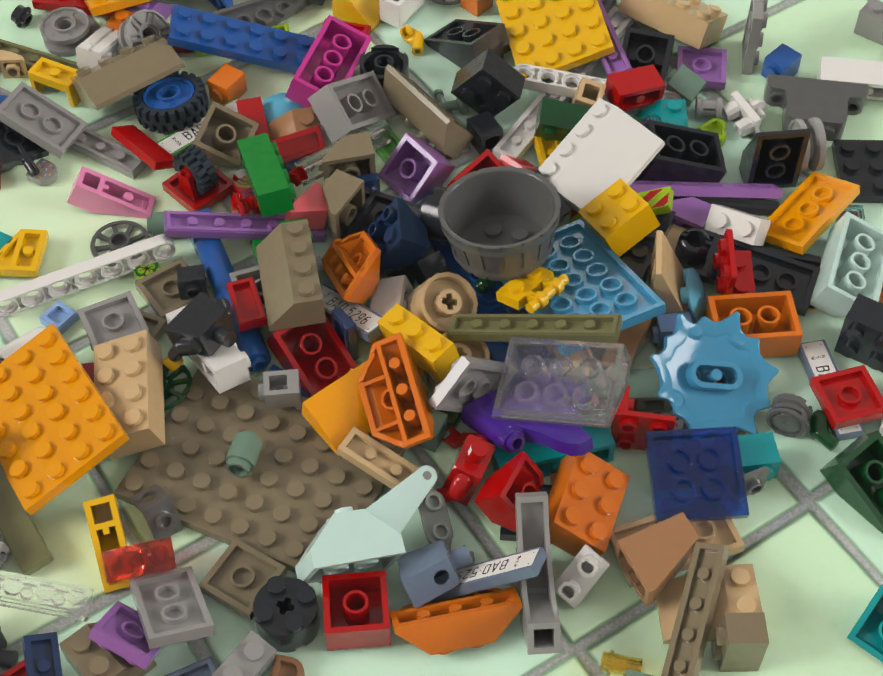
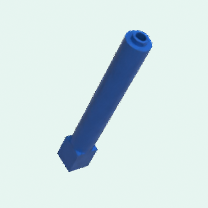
(217, 268)

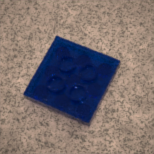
(696, 474)

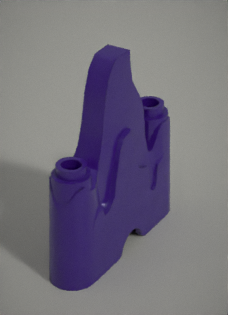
(512, 434)

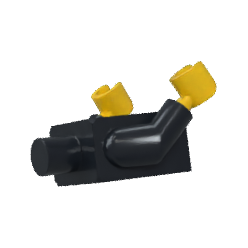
(199, 330)

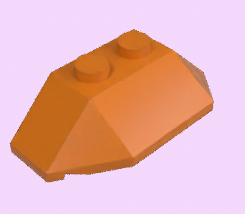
(353, 266)
(395, 395)
(457, 621)

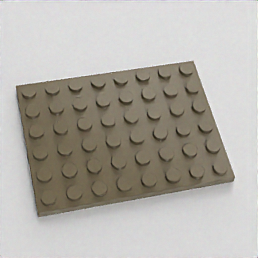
(279, 502)

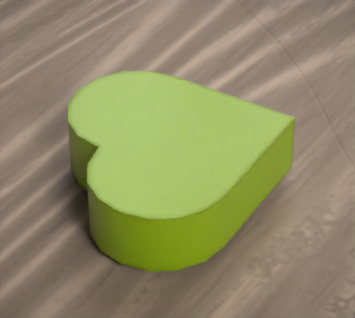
(716, 125)

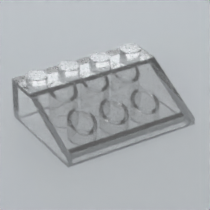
(562, 382)

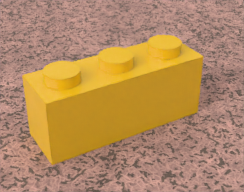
(428, 347)

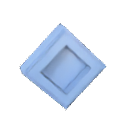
(60, 315)

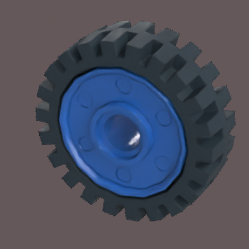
(171, 103)

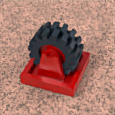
(197, 181)

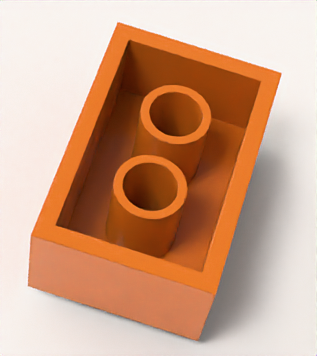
(762, 316)
(585, 503)

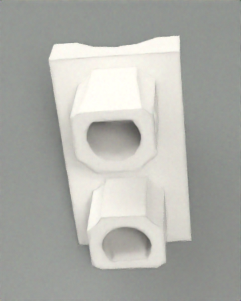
(749, 112)
(580, 576)

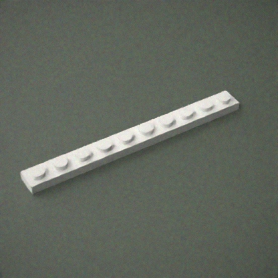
(521, 135)

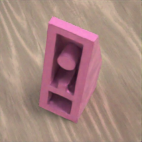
(108, 196)

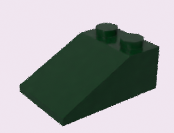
(858, 477)

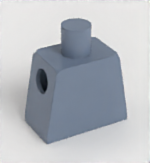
(431, 571)

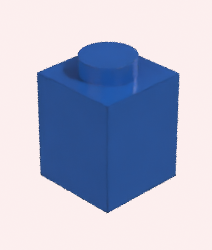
(782, 62)

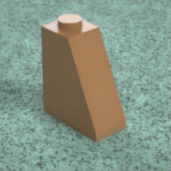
(657, 554)

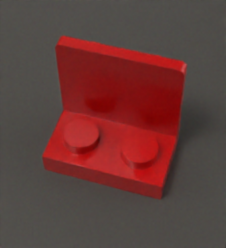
(733, 268)
(630, 426)

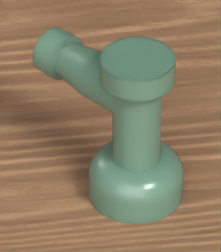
(450, 105)

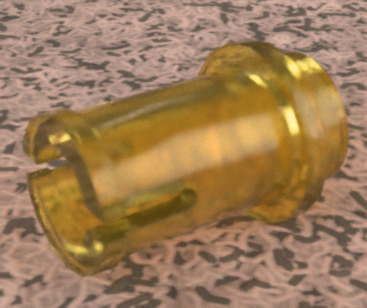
(619, 663)

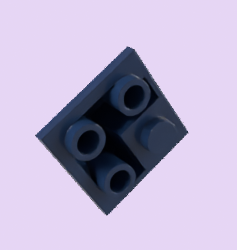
(399, 236)

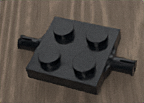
(19, 150)

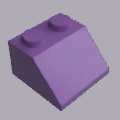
(415, 168)

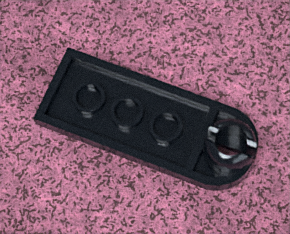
(770, 270)

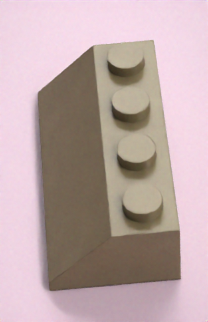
(126, 72)
(425, 114)
(290, 277)

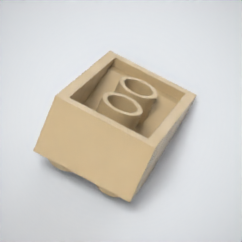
(666, 276)
(736, 595)

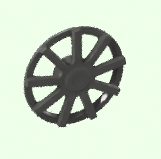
(118, 239)

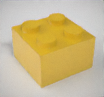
(619, 217)

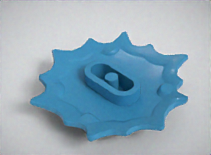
(700, 356)

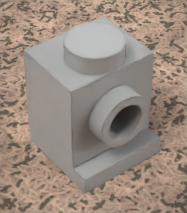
(280, 389)

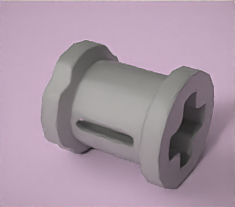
(708, 108)

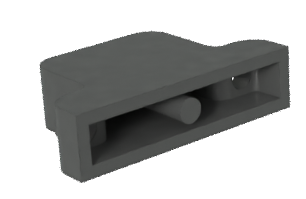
(815, 98)

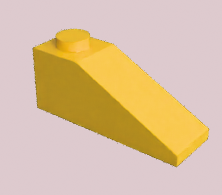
(106, 533)

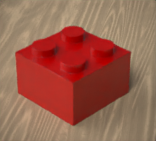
(356, 610)

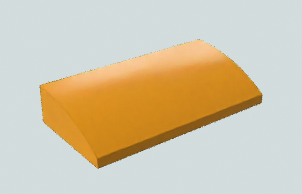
(338, 409)

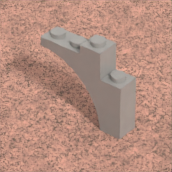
(539, 612)

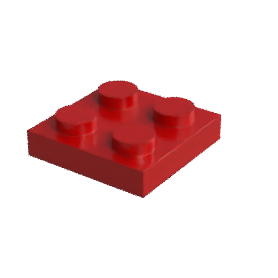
(848, 397)

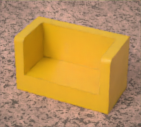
(55, 75)

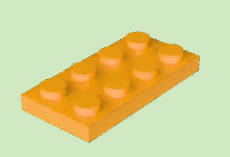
(809, 211)

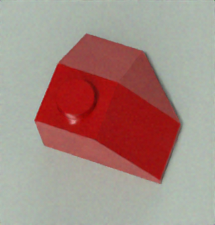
(498, 492)

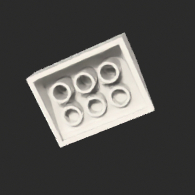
(598, 153)

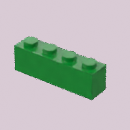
(266, 174)

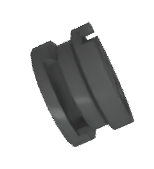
(789, 415)

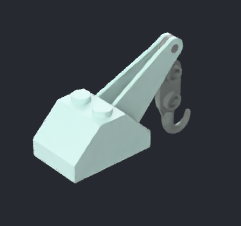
(371, 536)

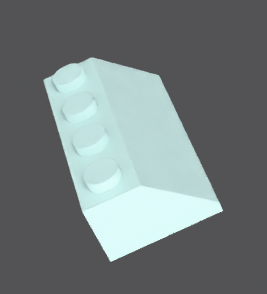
(849, 266)

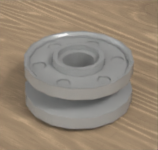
(142, 22)
(65, 30)
(817, 145)

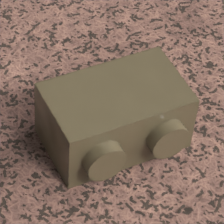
(740, 642)

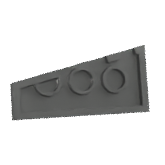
(263, 11)

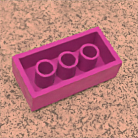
(330, 59)

